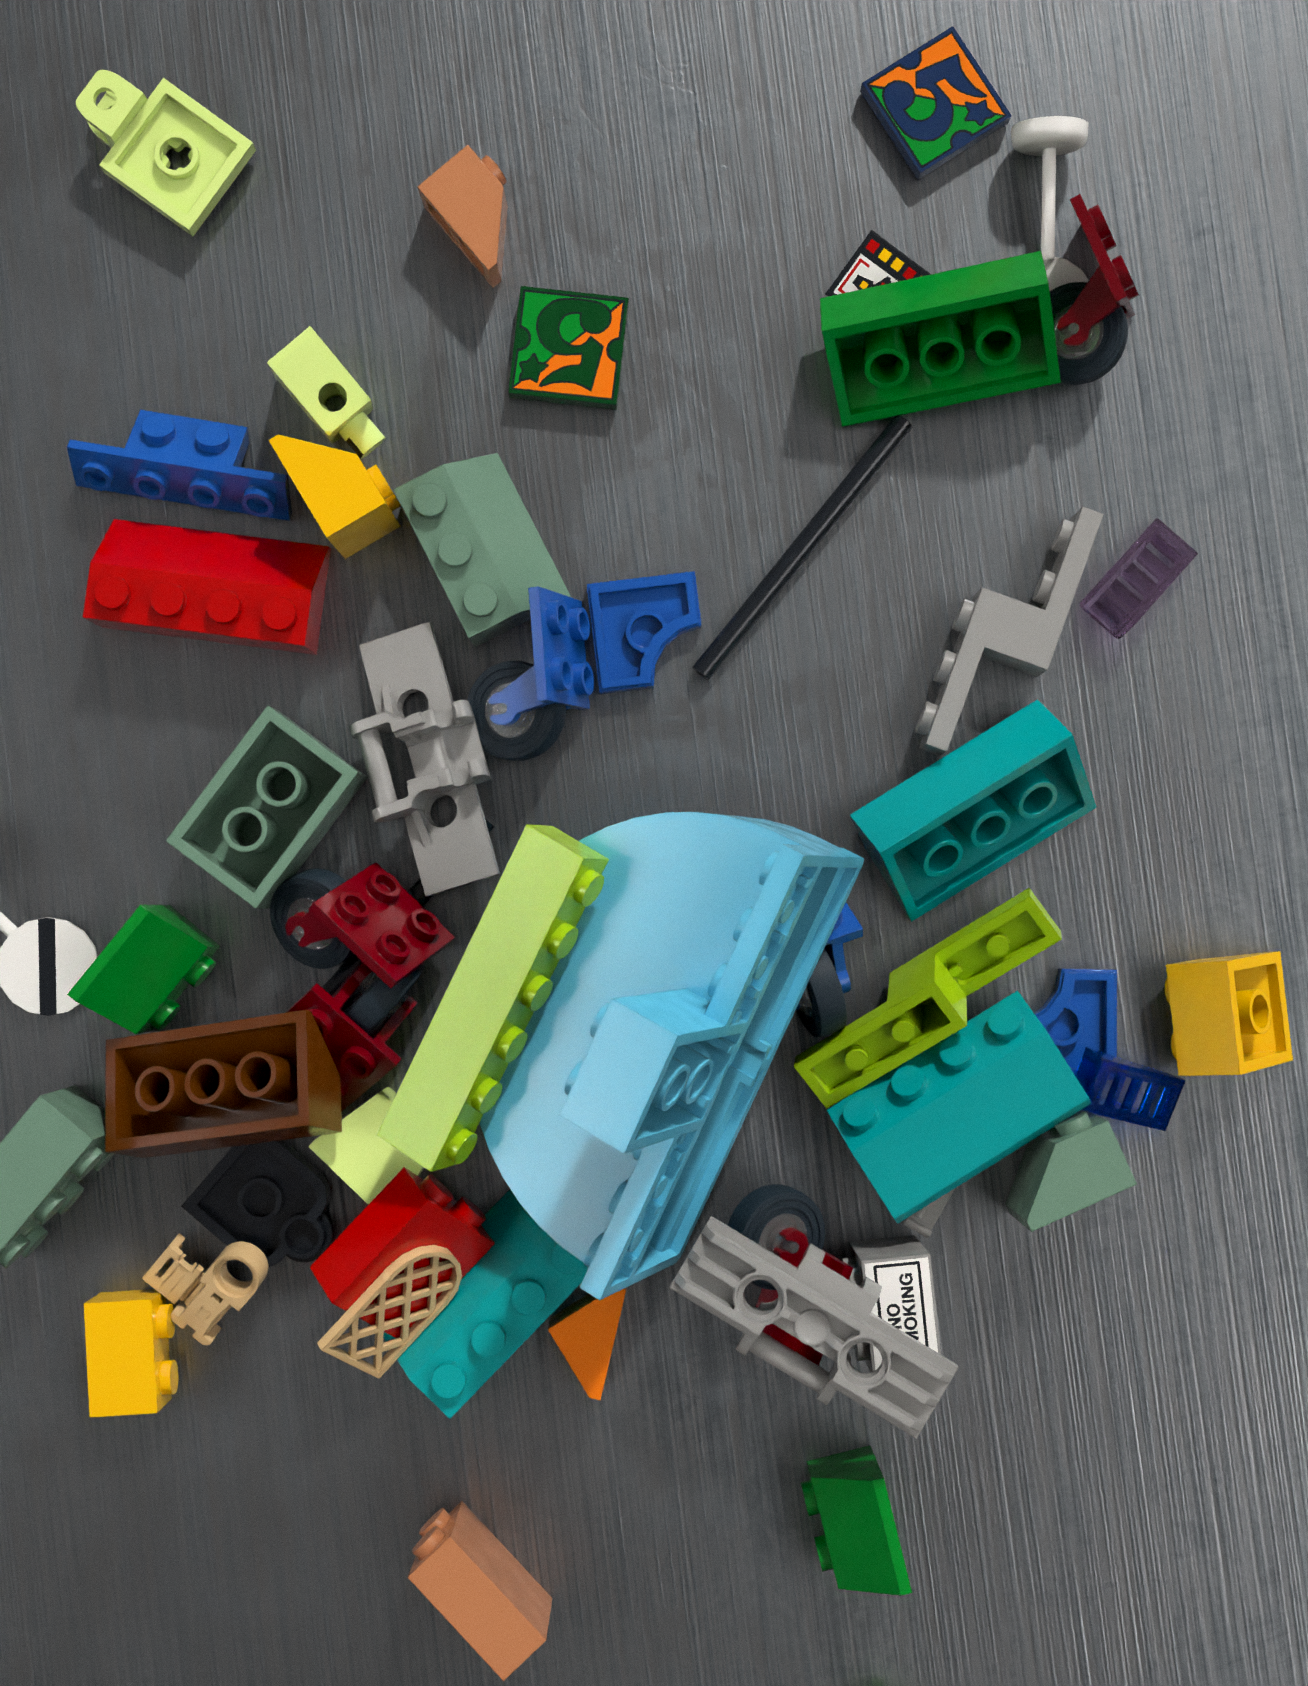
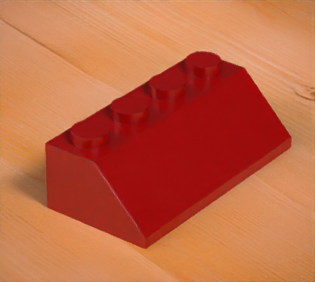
(208, 586)

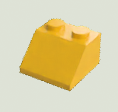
(343, 496)
(1228, 1014)

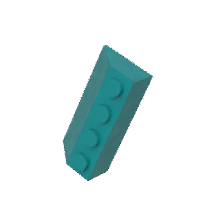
(975, 809)
(958, 1107)
(494, 1308)

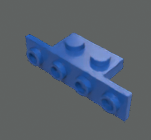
(185, 464)

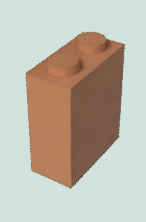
(480, 1589)

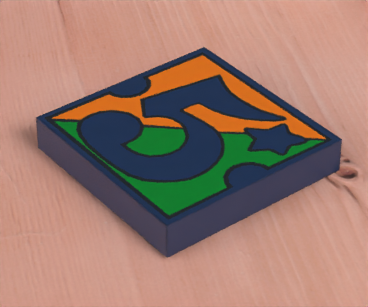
(935, 103)

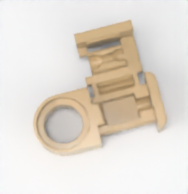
(200, 1291)

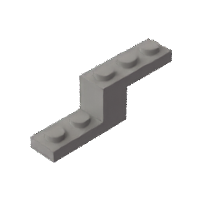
(1008, 630)

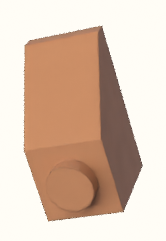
(471, 208)

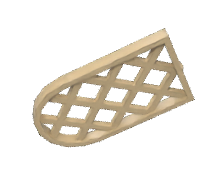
(424, 1317)

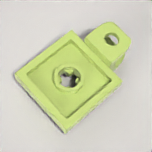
(146, 129)

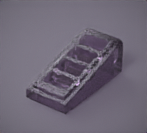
(1113, 603)

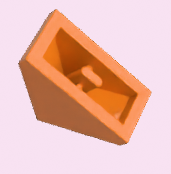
(587, 1336)

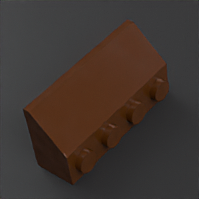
(220, 1086)

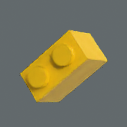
(129, 1353)

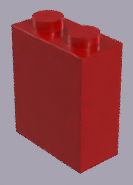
(396, 1221)

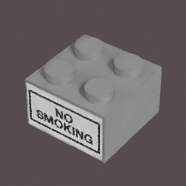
(906, 1293)

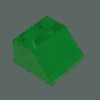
(146, 969)
(856, 1522)

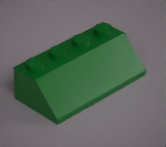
(941, 339)

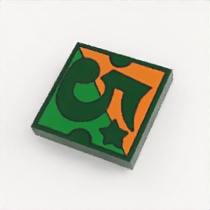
(568, 347)

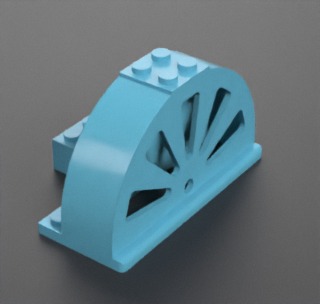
(661, 1031)

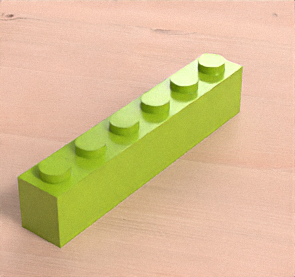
(493, 997)

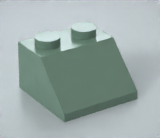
(1068, 1171)

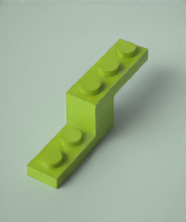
(927, 998)

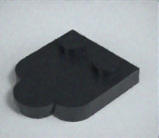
(266, 1199)

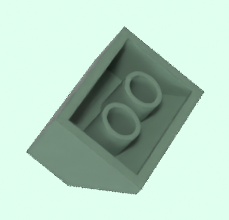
(479, 543)

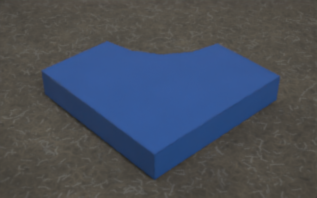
(636, 623)
(1082, 1013)

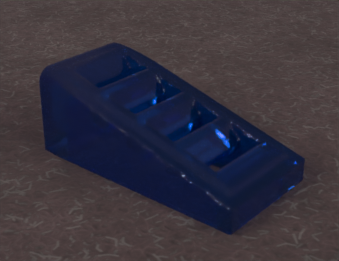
(1094, 1074)

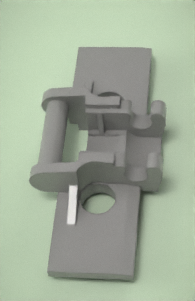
(443, 755)
(820, 1312)

